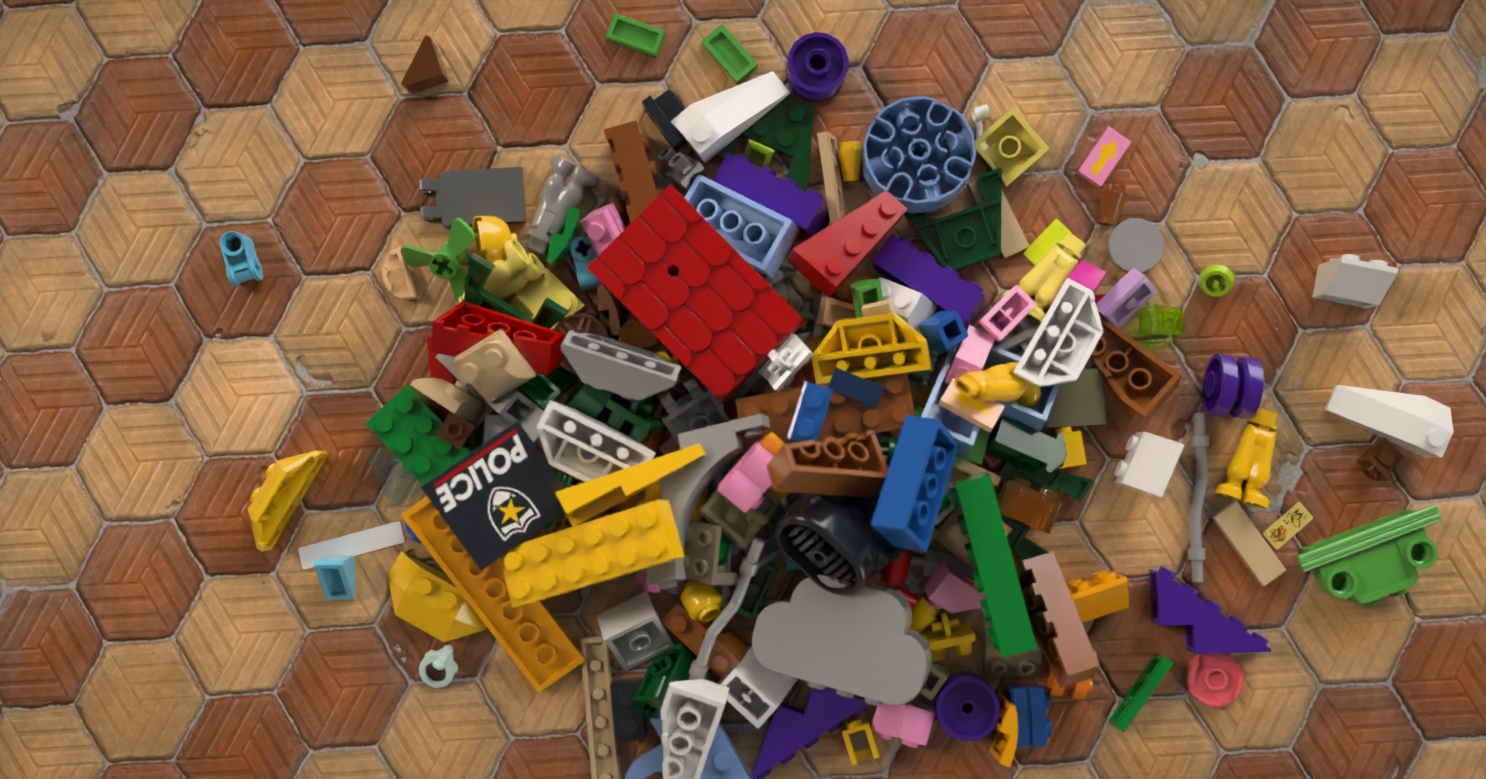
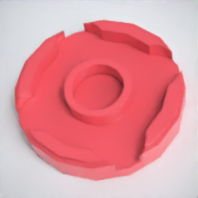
(1214, 679)

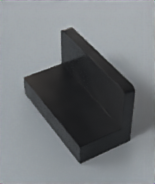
(661, 112)

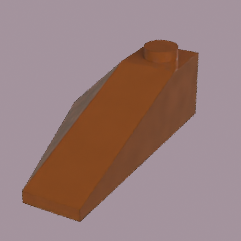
(1133, 371)

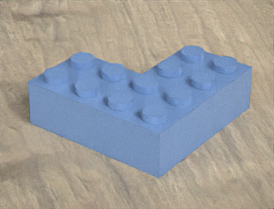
(965, 431)

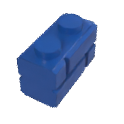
(810, 413)
(1031, 707)

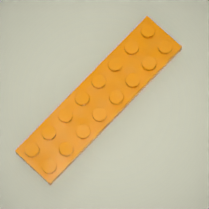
(525, 632)

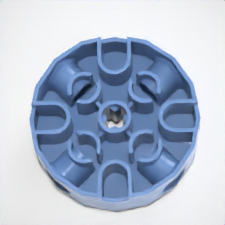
(930, 131)

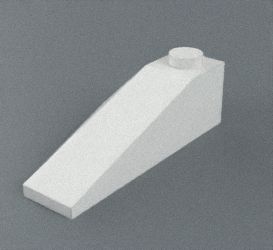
(1401, 418)

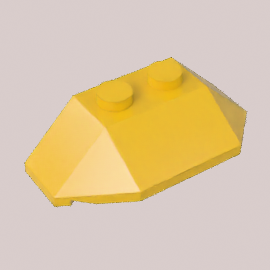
(870, 348)
(281, 495)
(430, 600)

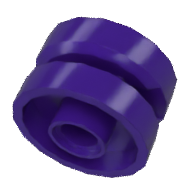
(817, 51)
(1232, 386)
(970, 723)

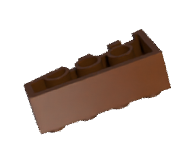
(830, 466)

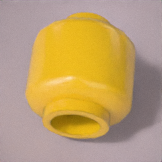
(701, 601)

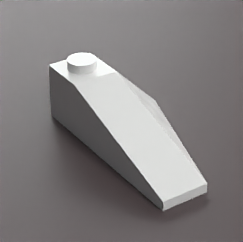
(724, 116)
(689, 725)

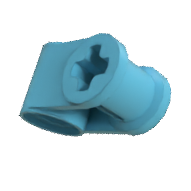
(242, 264)
(585, 277)

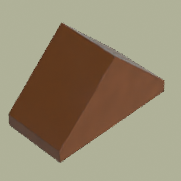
(425, 69)

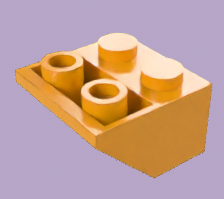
(1099, 595)

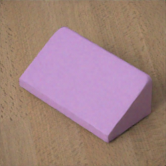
(1125, 298)

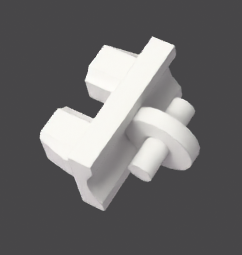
(785, 362)

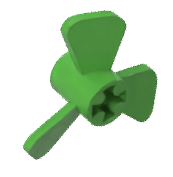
(448, 259)

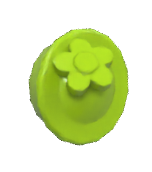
(1216, 280)

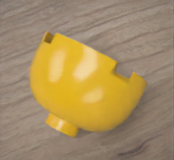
(491, 237)

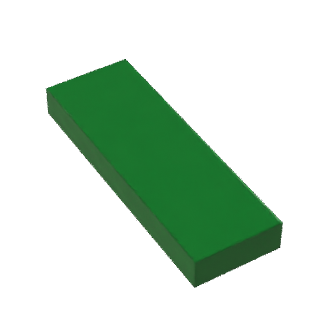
(1140, 692)

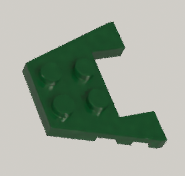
(788, 132)
(969, 234)
(477, 276)
(1069, 484)

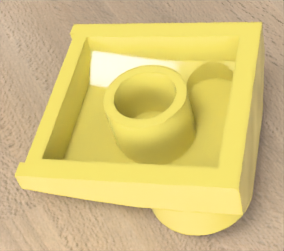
(1010, 145)
(536, 291)

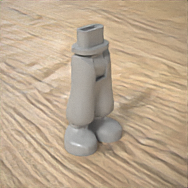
(555, 200)

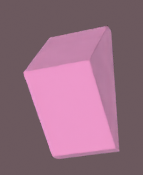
(1007, 313)

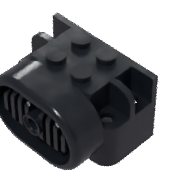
(834, 539)

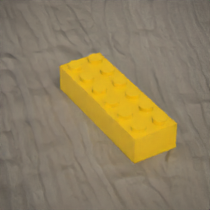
(592, 553)

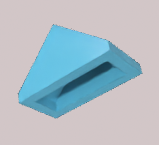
(337, 576)

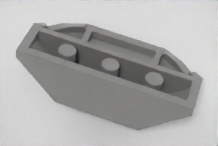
(618, 366)

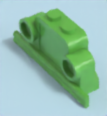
(1374, 557)

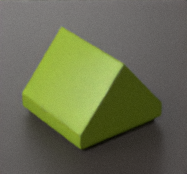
(759, 154)

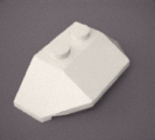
(1063, 338)
(586, 445)

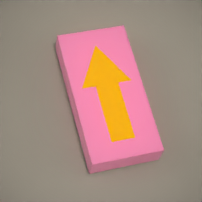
(1103, 157)

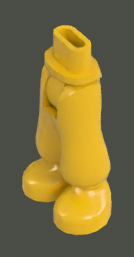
(998, 384)
(1252, 462)

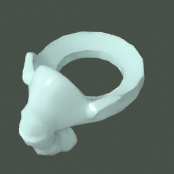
(441, 659)

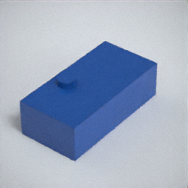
(915, 483)

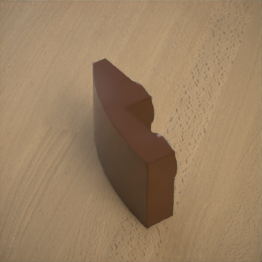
(611, 308)

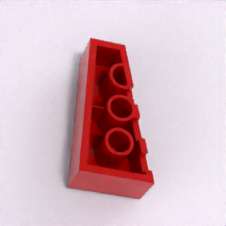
(841, 248)
(470, 324)

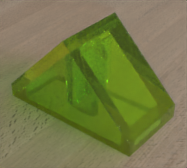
(1161, 321)

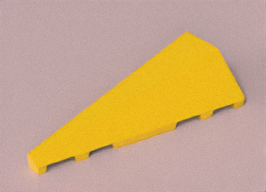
(603, 493)

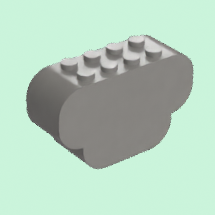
(845, 642)

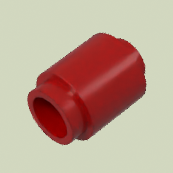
(897, 570)

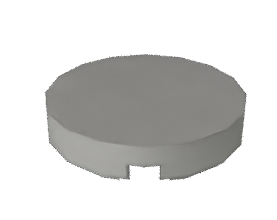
(1135, 245)

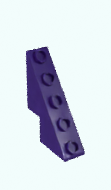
(1204, 624)
(794, 728)

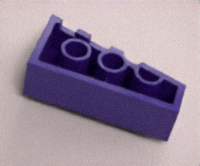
(779, 195)
(920, 273)

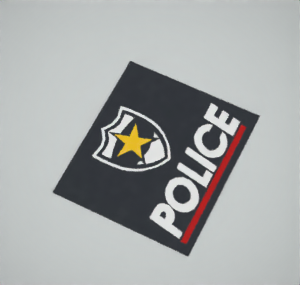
(497, 495)

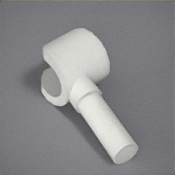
(978, 115)

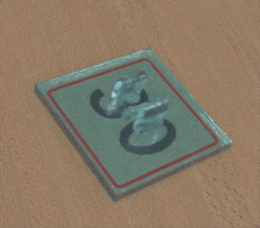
(393, 475)

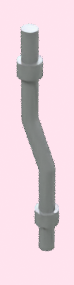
(1196, 552)
(748, 569)

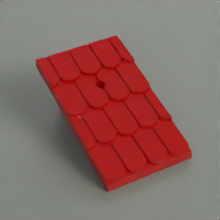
(696, 293)

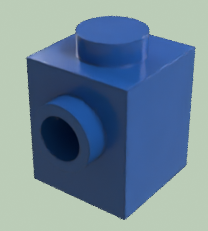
(943, 330)

